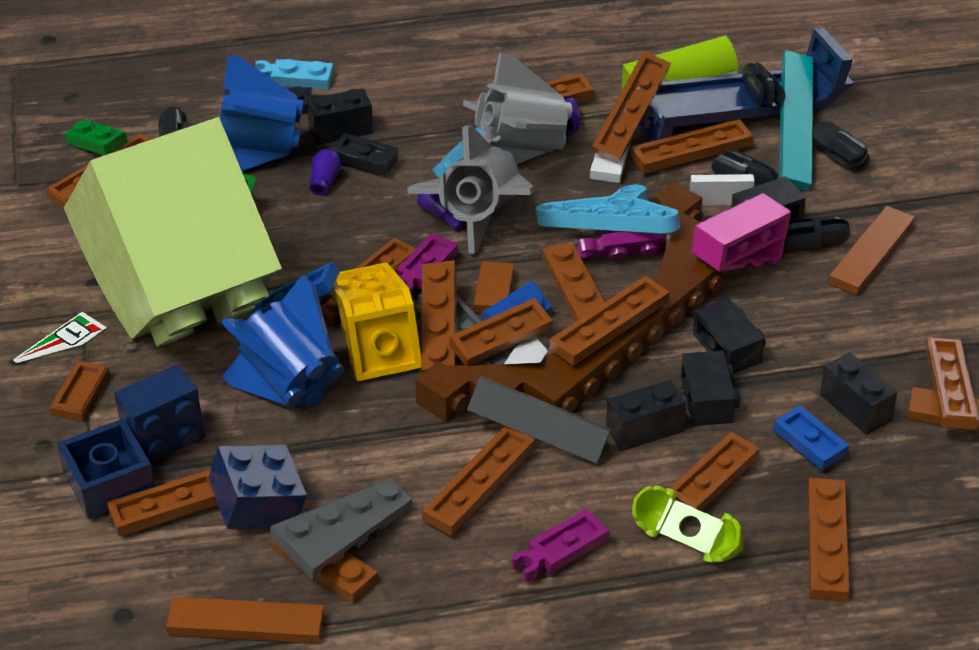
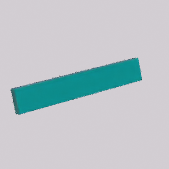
(796, 119)

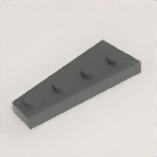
(332, 529)

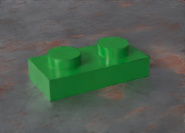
(95, 137)

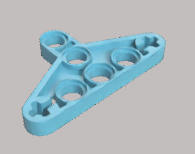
(622, 211)

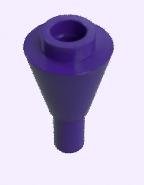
(432, 204)

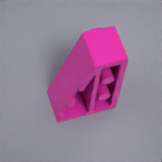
(743, 235)

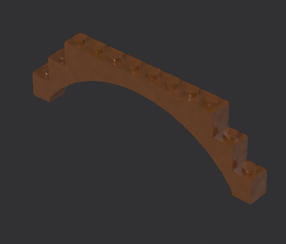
(689, 279)

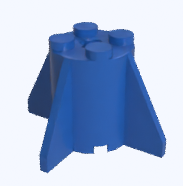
(258, 115)
(285, 350)

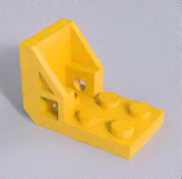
(377, 321)

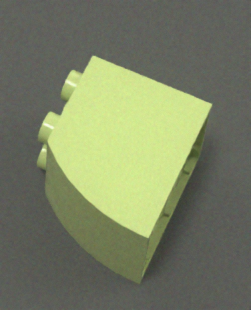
(173, 233)

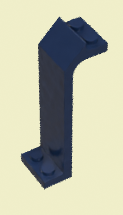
(727, 98)

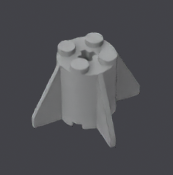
(521, 112)
(476, 184)

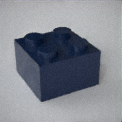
(162, 412)
(104, 466)
(256, 485)

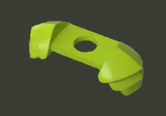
(659, 512)

